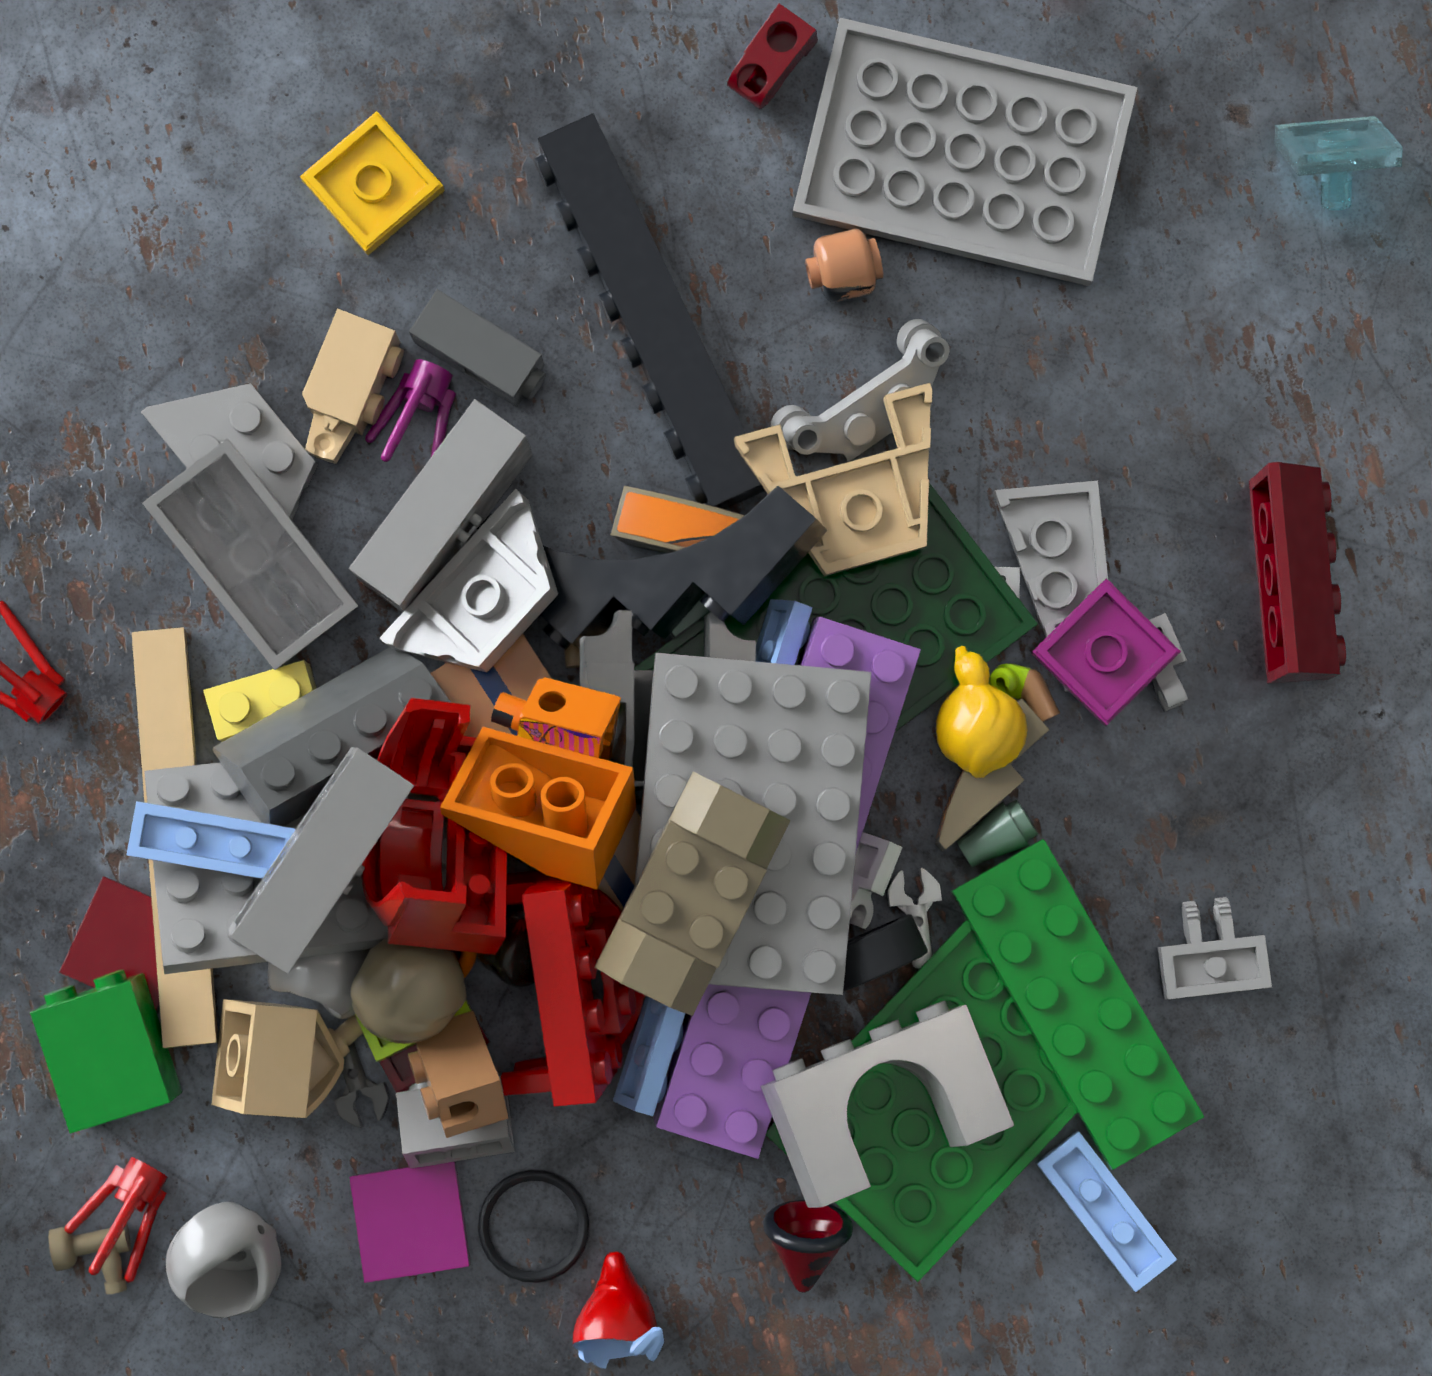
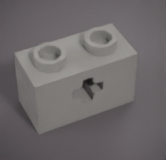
(425, 1140)

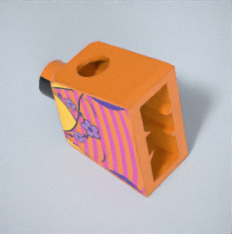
(562, 717)

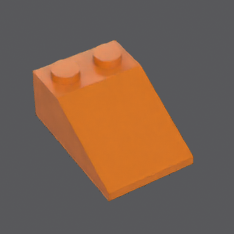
(543, 804)

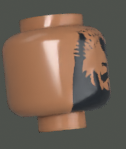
(844, 265)

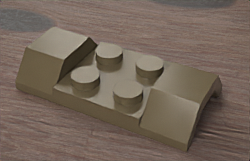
(692, 894)

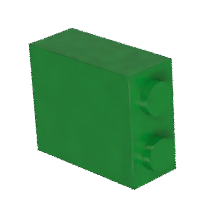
(105, 1050)

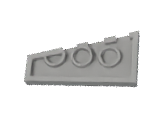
(1057, 544)

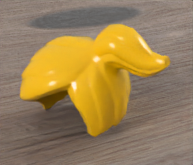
(979, 722)

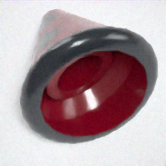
(806, 1239)

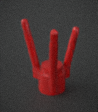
(36, 694)
(137, 1186)

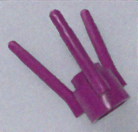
(420, 390)

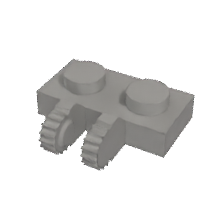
(1213, 965)

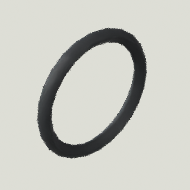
(583, 1229)

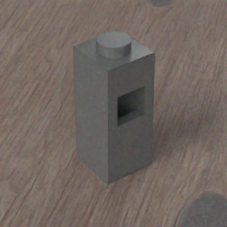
(478, 349)

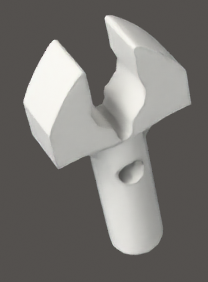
(930, 893)

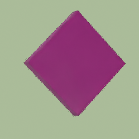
(1105, 652)
(409, 1221)

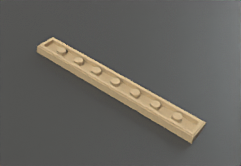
(169, 742)

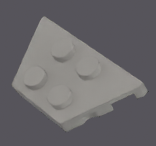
(240, 414)
(481, 594)

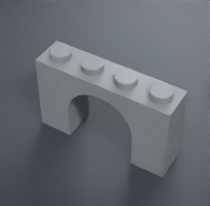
(813, 1100)

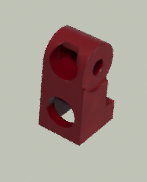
(772, 56)

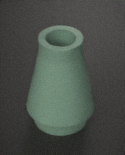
(999, 833)

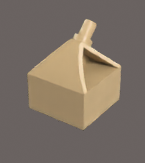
(277, 1058)

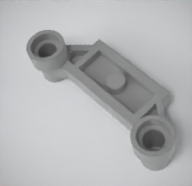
(862, 416)

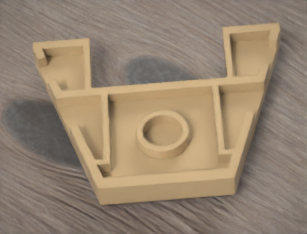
(868, 504)

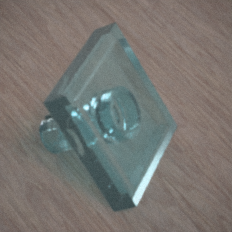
(1335, 151)

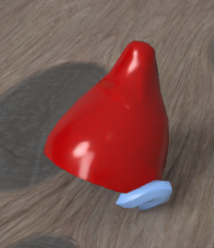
(617, 1318)

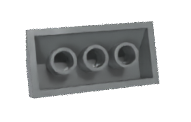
(295, 751)

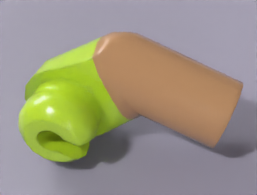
(1025, 684)

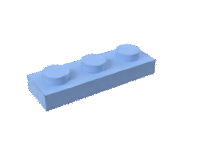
(205, 840)
(1106, 1211)

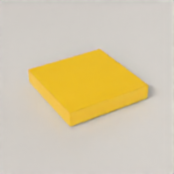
(372, 183)

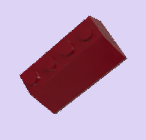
(1295, 573)

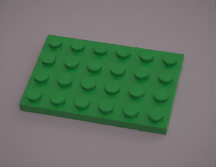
(921, 1186)

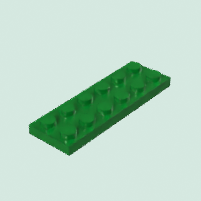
(1077, 1004)

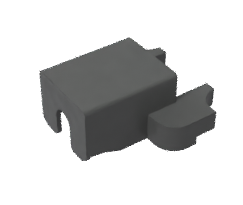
(609, 668)

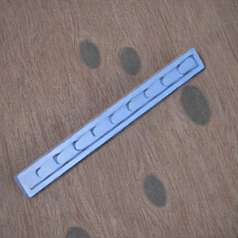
(659, 1026)

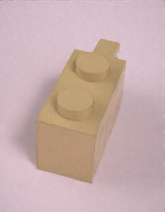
(348, 382)

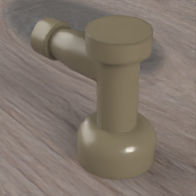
(66, 1247)

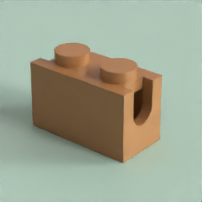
(459, 1077)

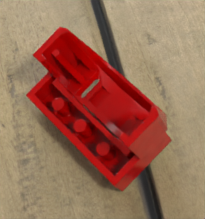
(406, 862)
(578, 1031)

